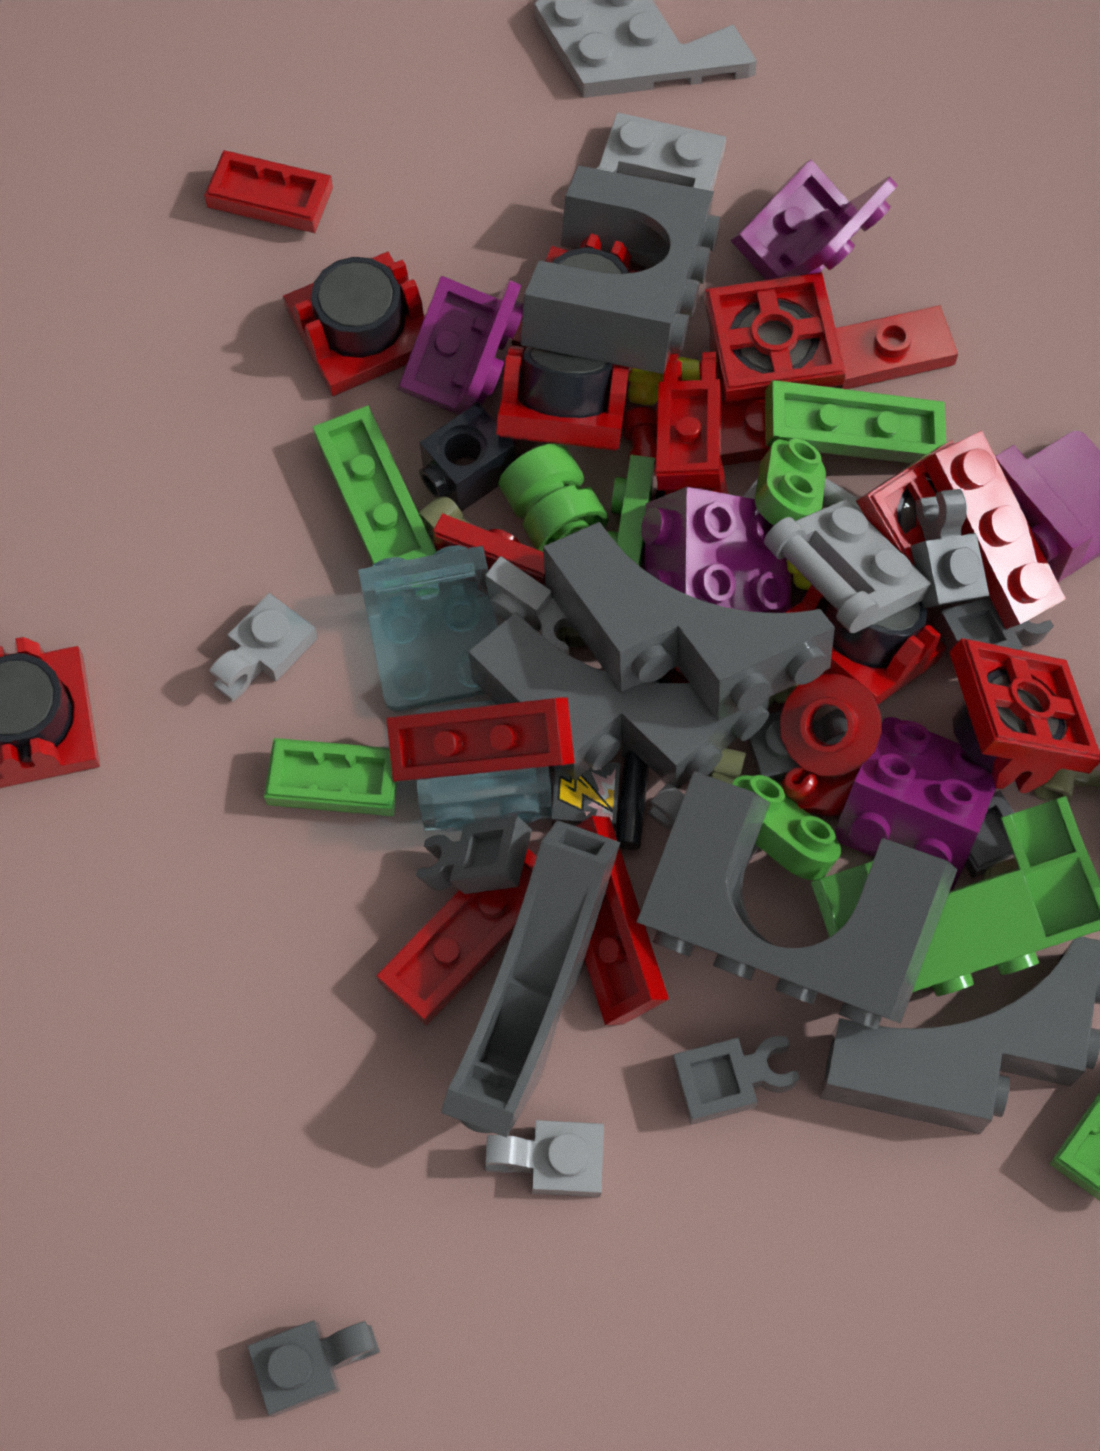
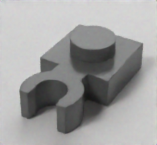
(981, 623)
(483, 860)
(722, 1080)

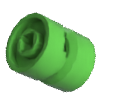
(548, 495)

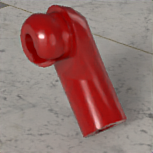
(818, 793)

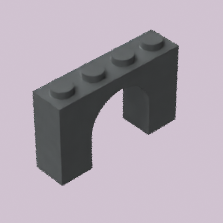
(631, 315)
(864, 964)

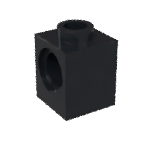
(470, 436)

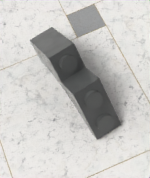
(647, 628)
(657, 721)
(533, 980)
(954, 1070)

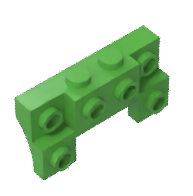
(1002, 917)

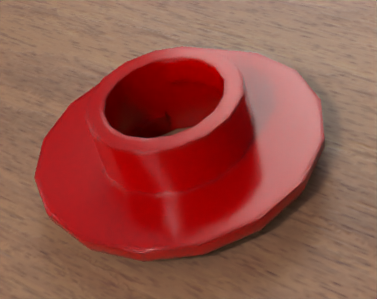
(862, 725)

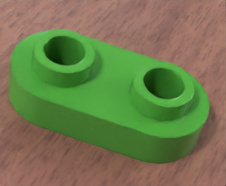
(790, 481)
(790, 834)

